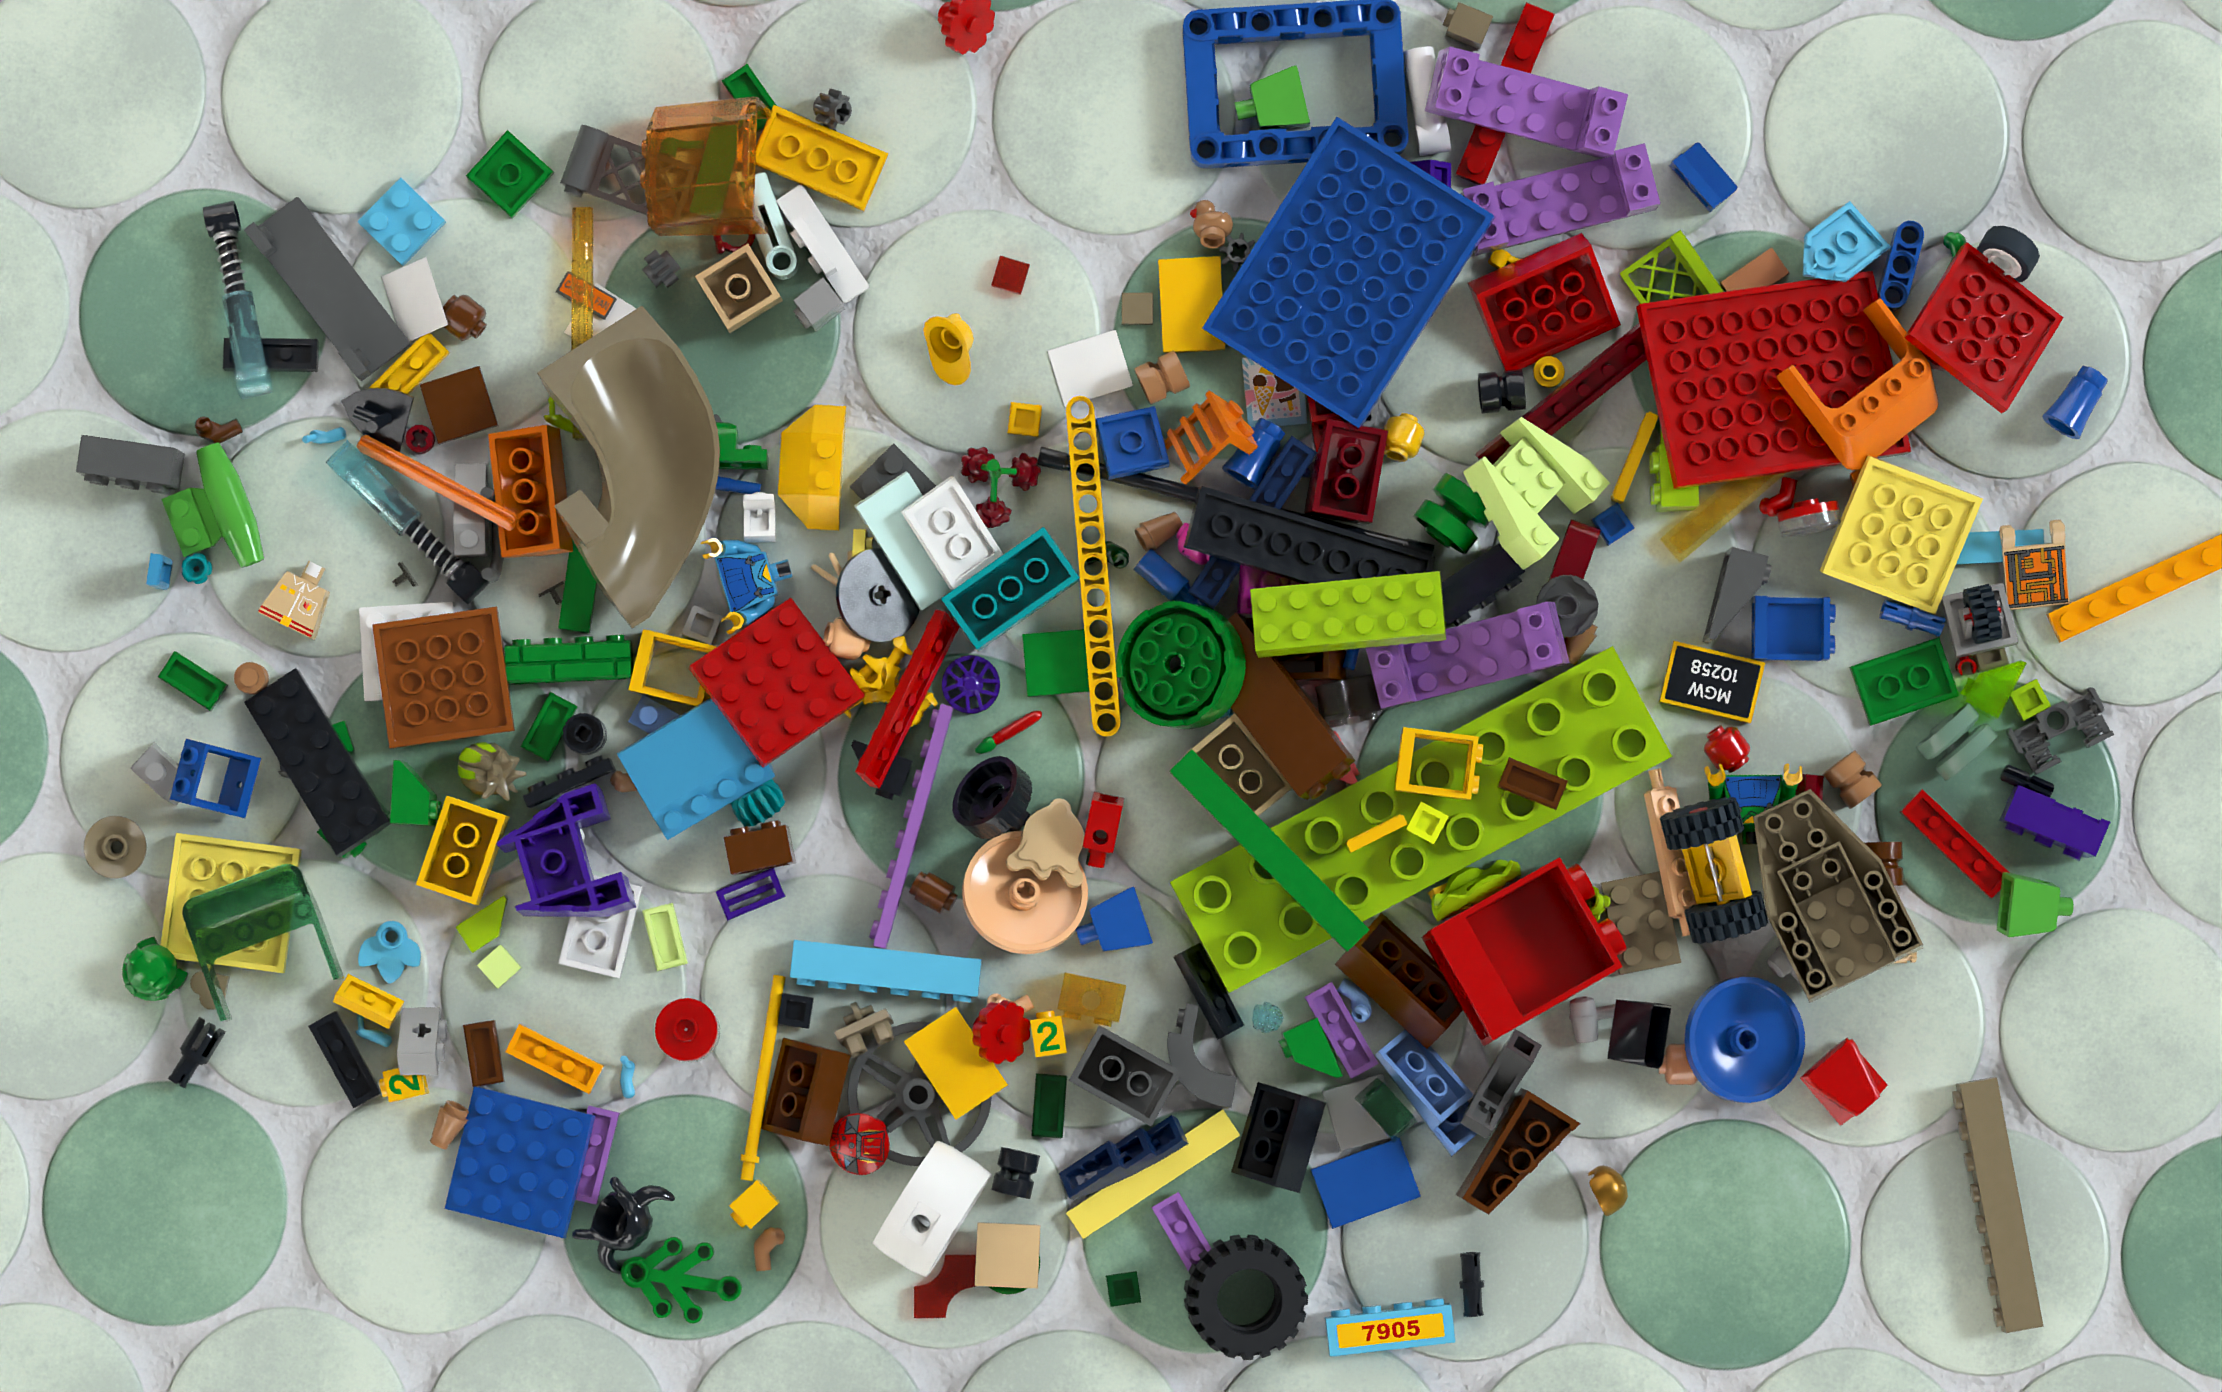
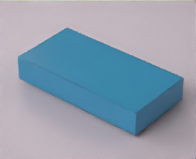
(159, 571)

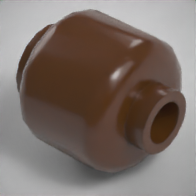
(464, 317)

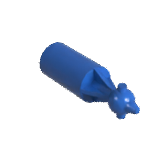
(1165, 578)

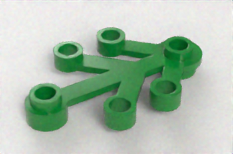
(676, 1279)

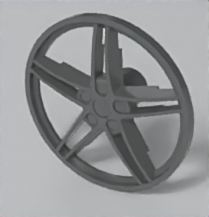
(913, 1096)

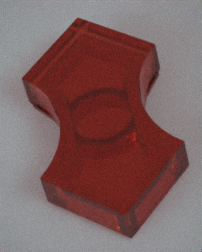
(934, 1297)

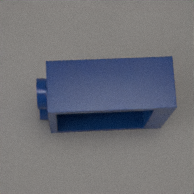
(233, 798)

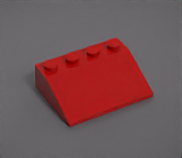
(1544, 303)

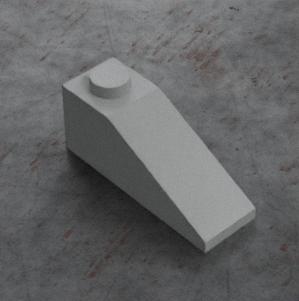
(469, 528)

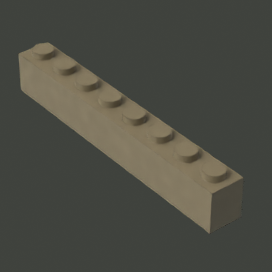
(1998, 1204)

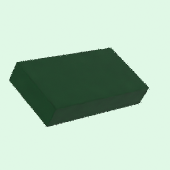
(1049, 1105)

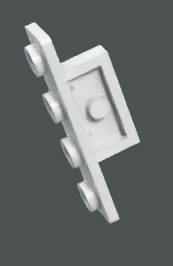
(822, 243)

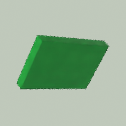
(1904, 681)

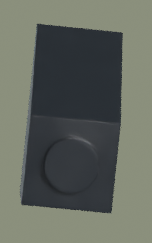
(896, 776)

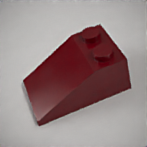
(1346, 473)

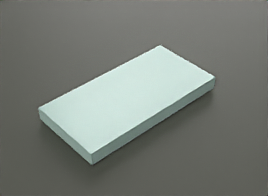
(899, 543)

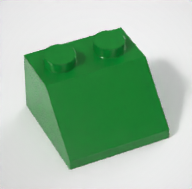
(412, 798)
(1310, 1047)

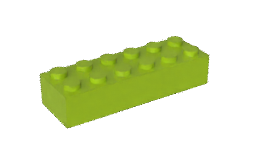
(1348, 614)

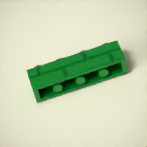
(569, 661)

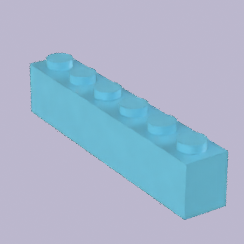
(885, 968)

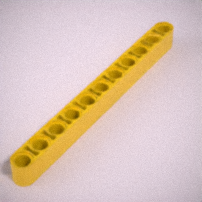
(1086, 551)

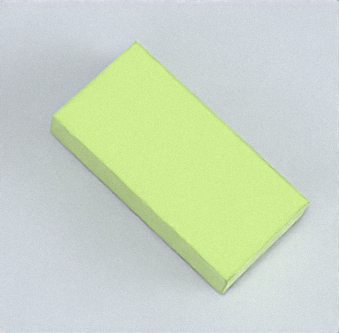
(665, 937)

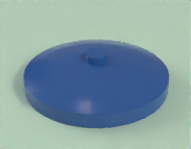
(1744, 1039)

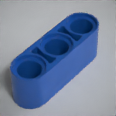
(1906, 252)

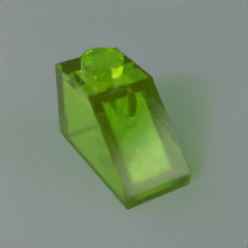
(1991, 689)

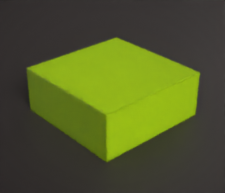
(2029, 700)

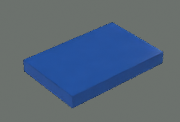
(1365, 1183)

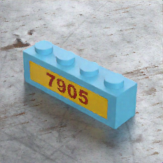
(1389, 1329)

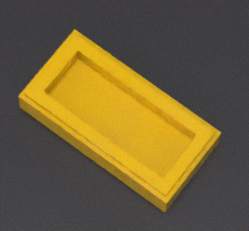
(1375, 833)

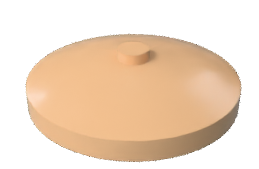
(1016, 906)

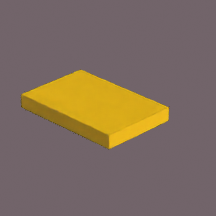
(1187, 298)
(954, 1064)

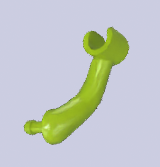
(557, 419)

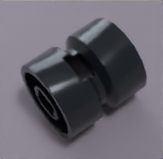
(1501, 391)
(585, 734)
(1015, 1161)

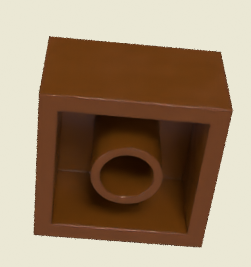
(759, 849)

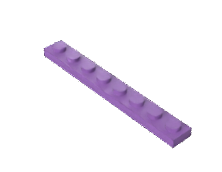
(914, 812)

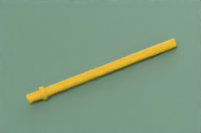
(750, 1156)

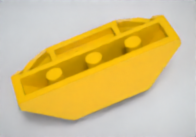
(814, 466)

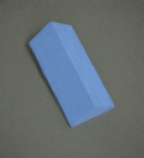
(1430, 1088)

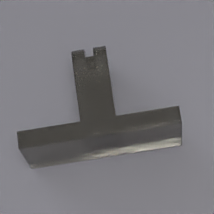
(406, 575)
(553, 592)

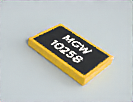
(1712, 682)

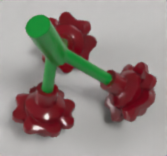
(981, 463)

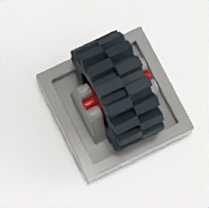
(1979, 620)

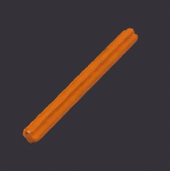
(437, 482)

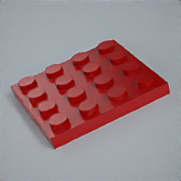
(1984, 327)
(776, 682)

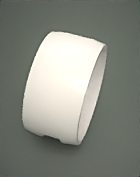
(931, 1208)

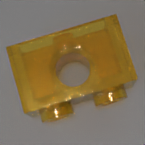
(1076, 986)

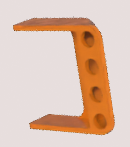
(1880, 411)

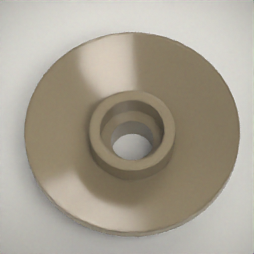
(99, 847)

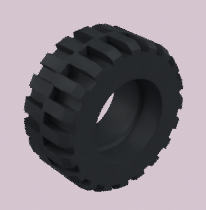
(1264, 1333)

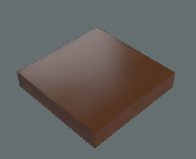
(459, 405)

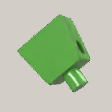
(1276, 102)
(2030, 906)

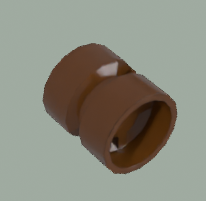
(1890, 855)

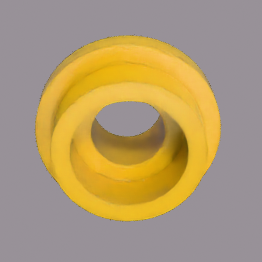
(1546, 381)

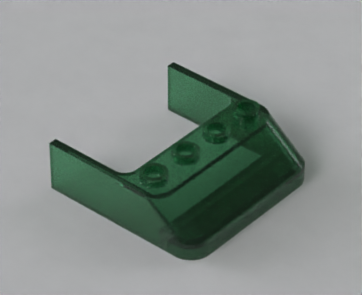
(250, 914)

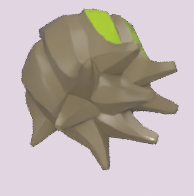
(488, 770)

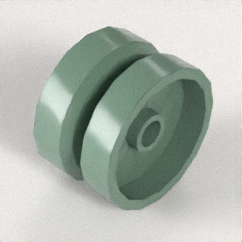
(1954, 738)

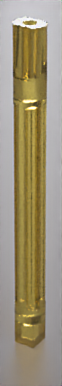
(582, 282)

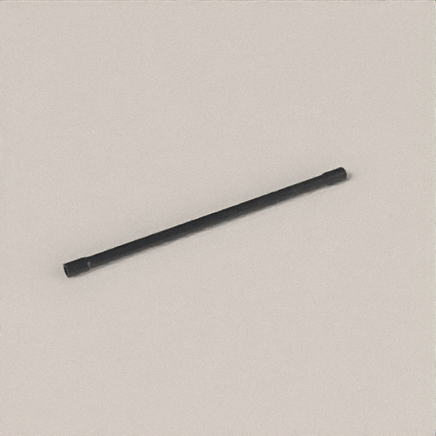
(1061, 461)

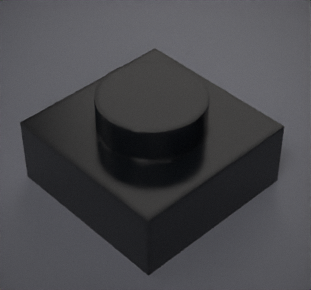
(795, 1010)

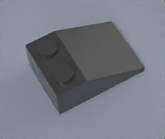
(1738, 581)
(1125, 1075)

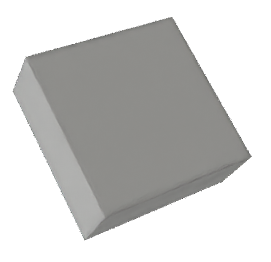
(702, 625)

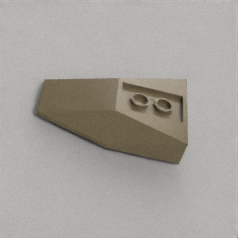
(1828, 897)

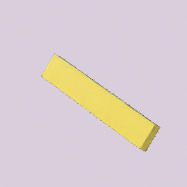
(1123, 1195)

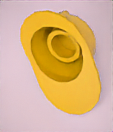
(949, 347)

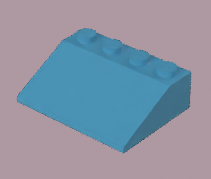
(692, 768)

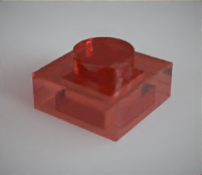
(1010, 275)

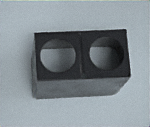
(1639, 1033)

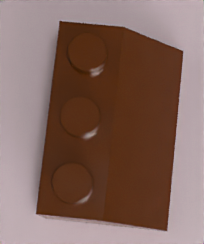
(805, 1092)

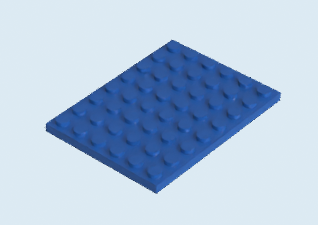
(1348, 272)

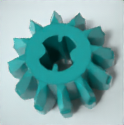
(758, 804)

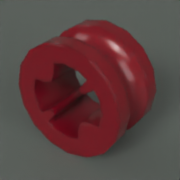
(410, 438)

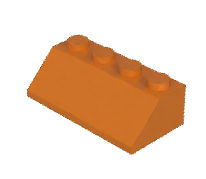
(530, 483)

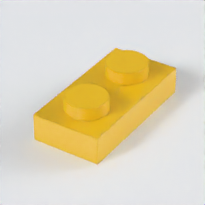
(368, 1001)

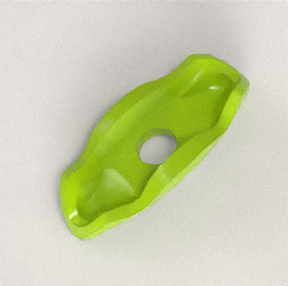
(1472, 886)

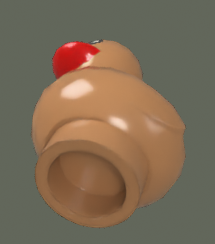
(1211, 225)

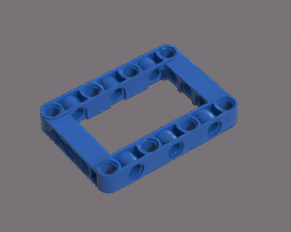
(1290, 23)

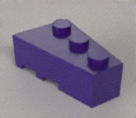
(2053, 823)

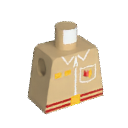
(298, 601)

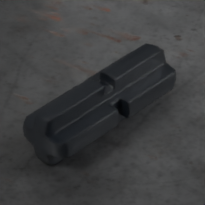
(2019, 777)

